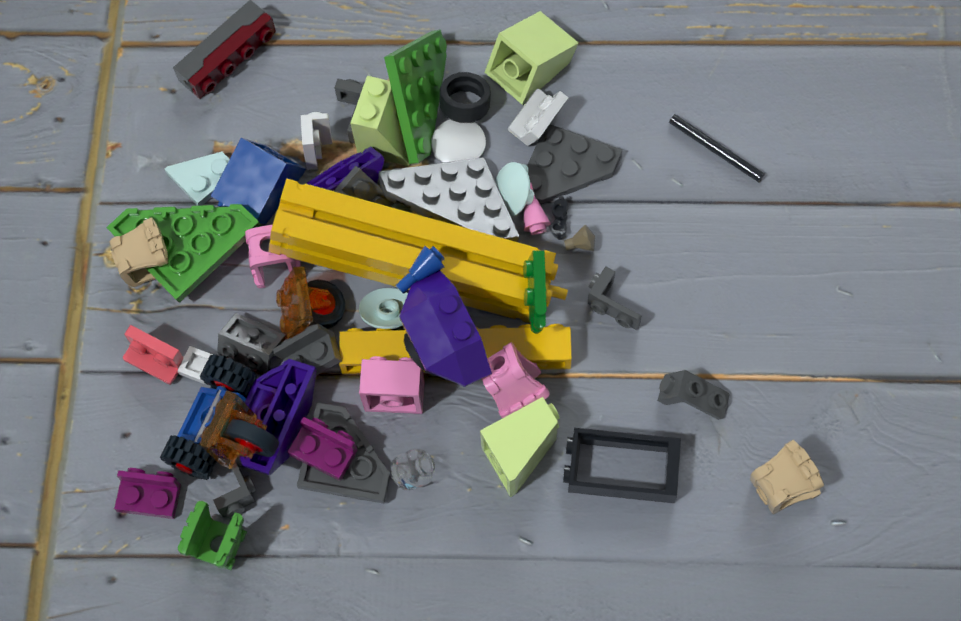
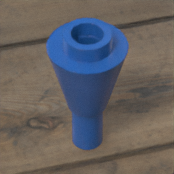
(426, 264)

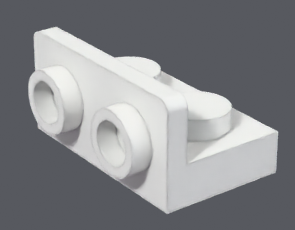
(536, 116)
(315, 132)

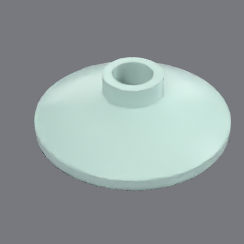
(382, 308)

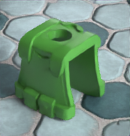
(203, 529)

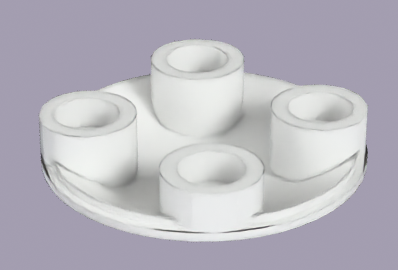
(458, 141)

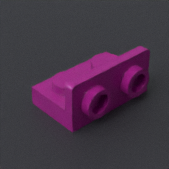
(323, 448)
(147, 493)

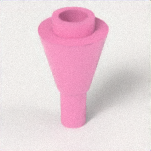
(535, 218)

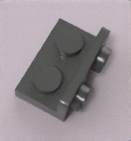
(361, 186)
(249, 342)
(312, 347)

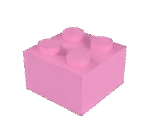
(391, 386)

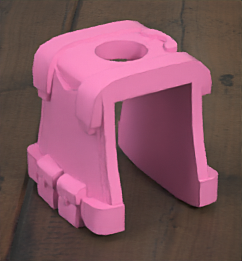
(260, 258)
(513, 380)

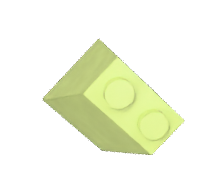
(529, 55)
(377, 122)
(520, 442)

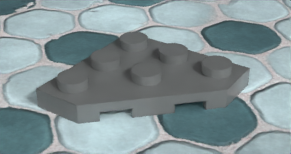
(568, 163)
(366, 475)

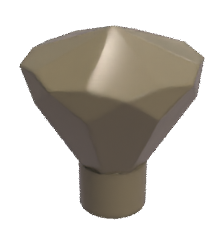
(582, 239)

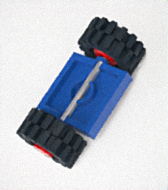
(184, 450)

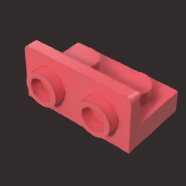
(152, 355)

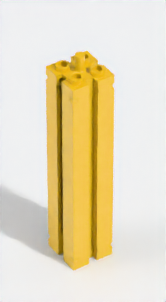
(385, 242)

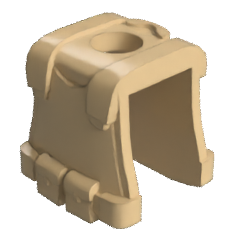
(137, 251)
(787, 478)

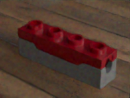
(225, 49)

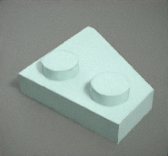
(199, 176)

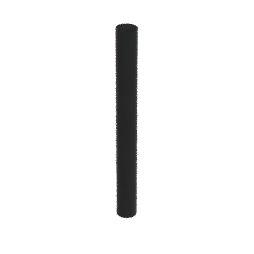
(716, 148)

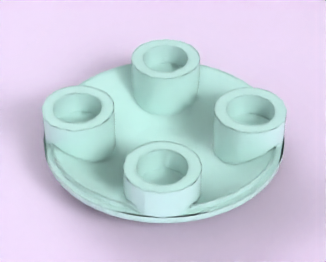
(514, 187)

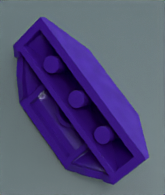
(368, 161)
(444, 331)
(281, 402)

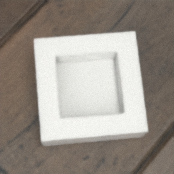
(193, 363)

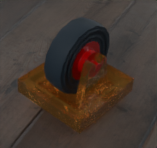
(308, 303)
(236, 432)

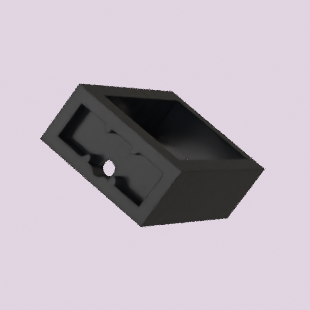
(669, 445)

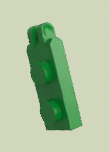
(536, 292)

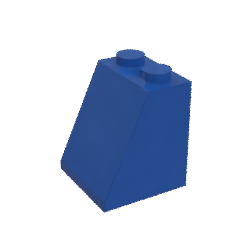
(255, 179)

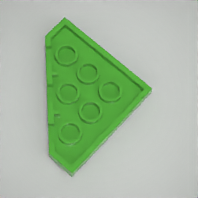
(415, 82)
(195, 240)

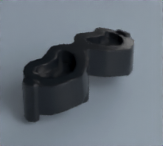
(559, 210)

